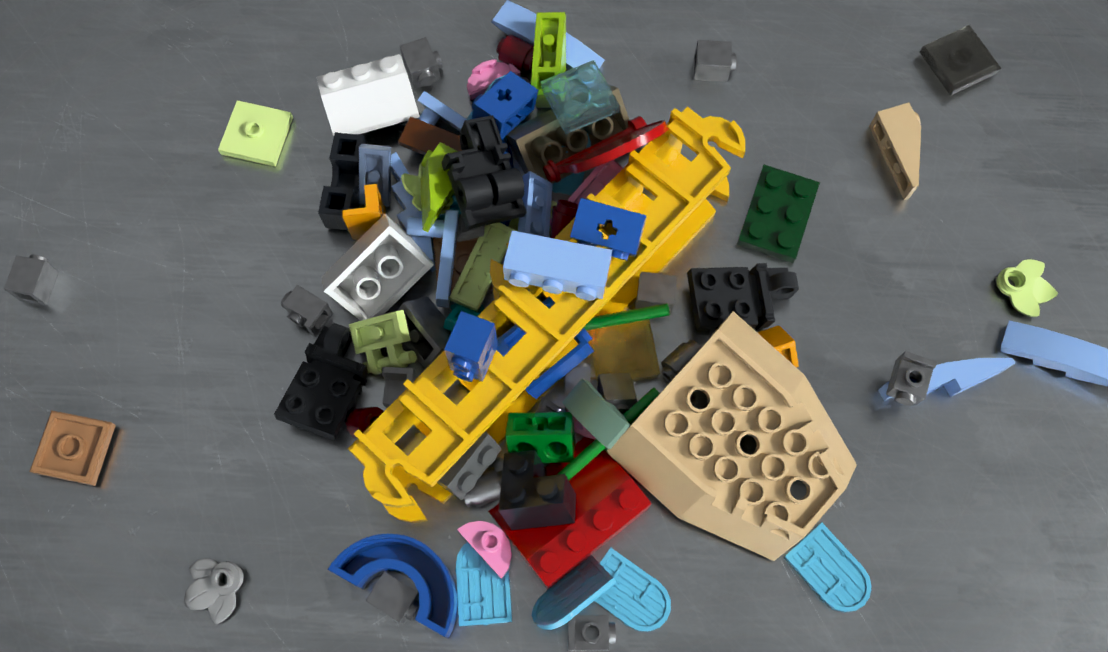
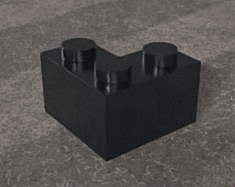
(531, 497)

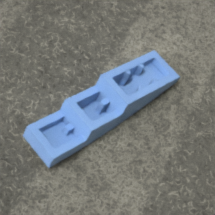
(521, 23)
(405, 201)
(1057, 351)
(961, 374)

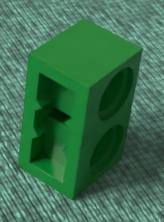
(546, 432)

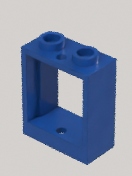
(558, 370)

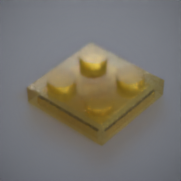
(625, 350)

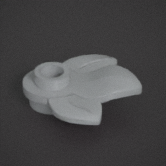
(209, 589)

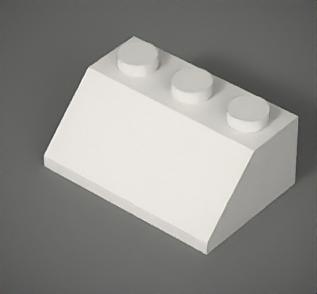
(368, 96)
(376, 270)

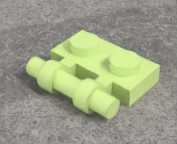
(381, 332)

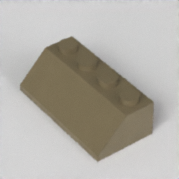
(532, 139)

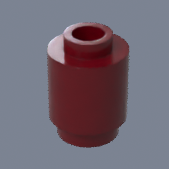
(516, 52)
(362, 418)

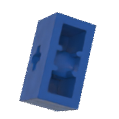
(508, 101)
(593, 215)
(471, 347)

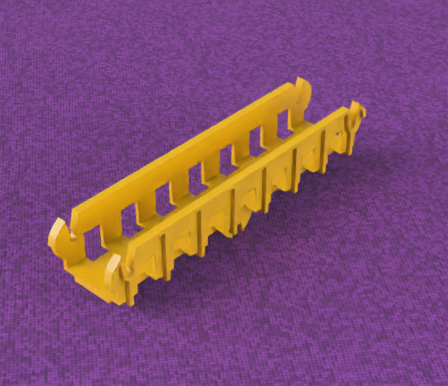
(452, 429)

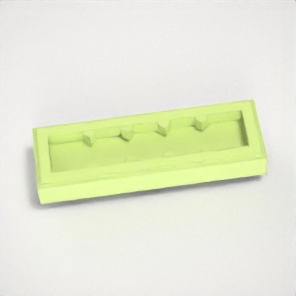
(475, 277)

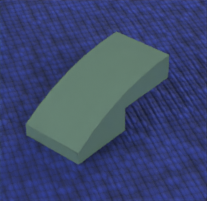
(596, 414)

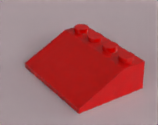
(604, 506)

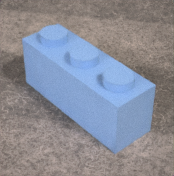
(556, 265)

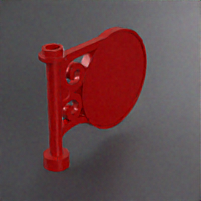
(633, 137)

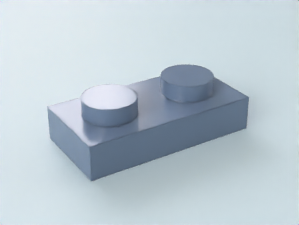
(375, 169)

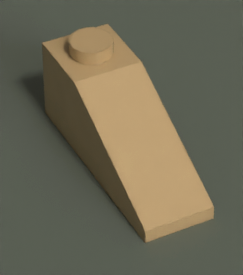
(899, 139)

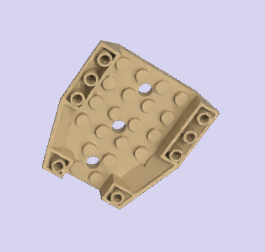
(695, 456)

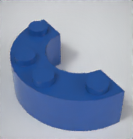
(410, 557)

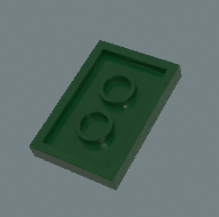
(778, 213)

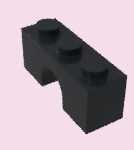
(344, 188)

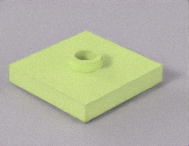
(255, 133)

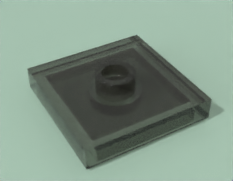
(960, 60)

